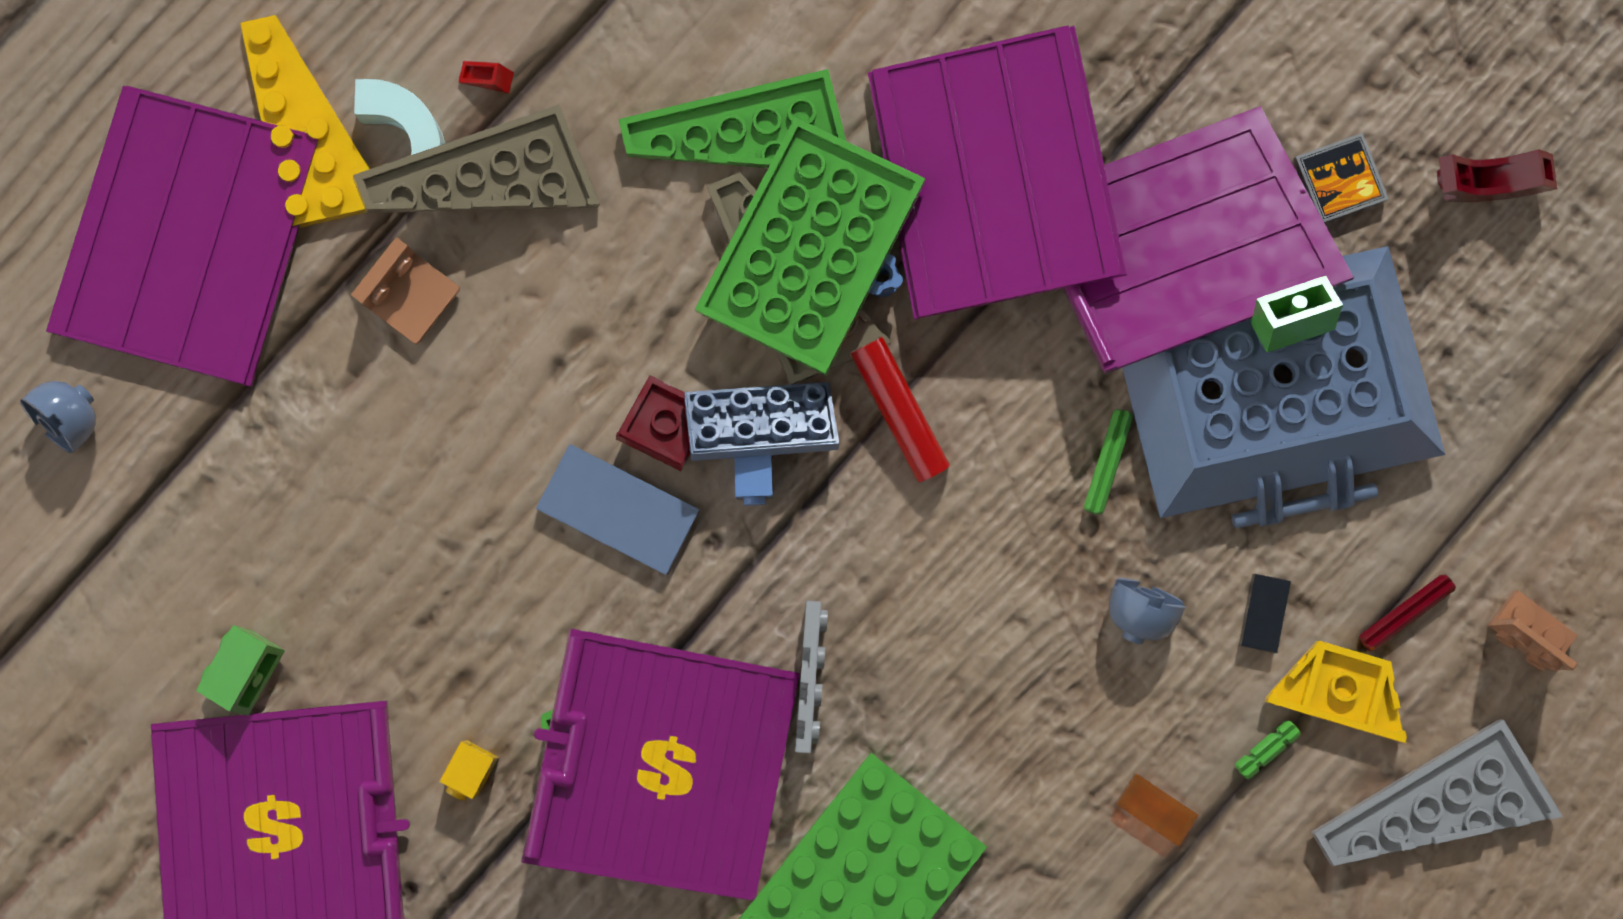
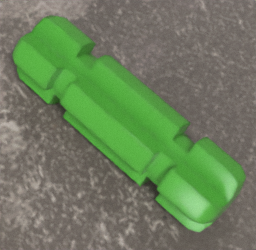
(1267, 749)

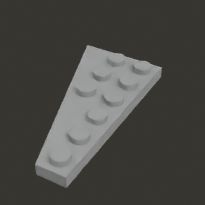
(1455, 796)

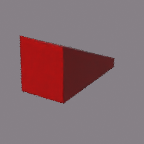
(486, 76)

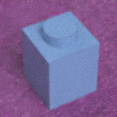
(753, 479)

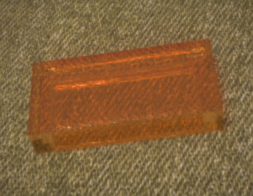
(1156, 809)

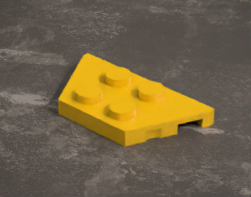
(1343, 690)

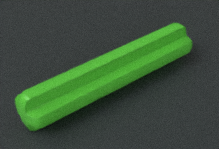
(1108, 462)

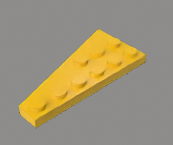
(293, 100)

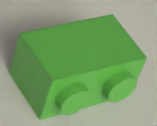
(1296, 314)
(240, 670)

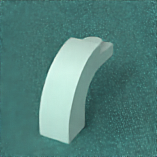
(393, 105)

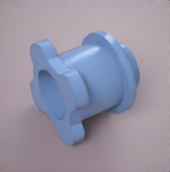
(892, 284)

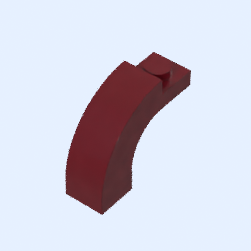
(1496, 178)

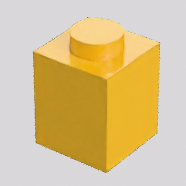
(468, 771)

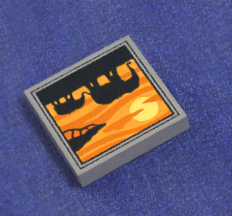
(1341, 178)

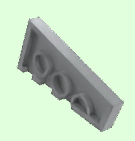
(810, 693)

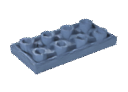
(760, 421)

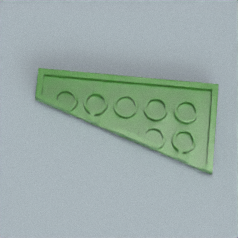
(734, 126)

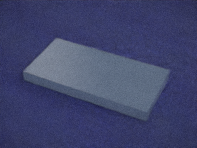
(618, 509)

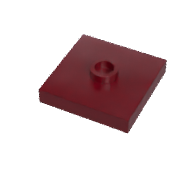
(658, 424)

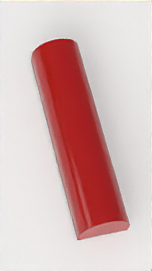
(900, 409)

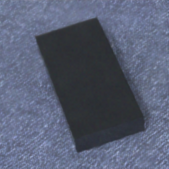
(1264, 613)

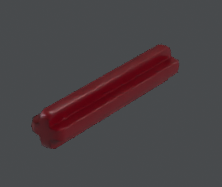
(1407, 612)

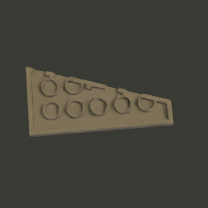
(500, 168)

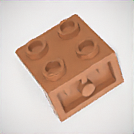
(406, 291)
(1534, 632)

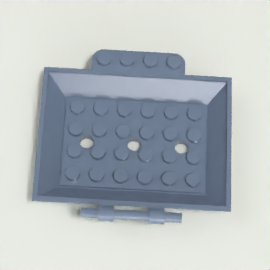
(1292, 434)

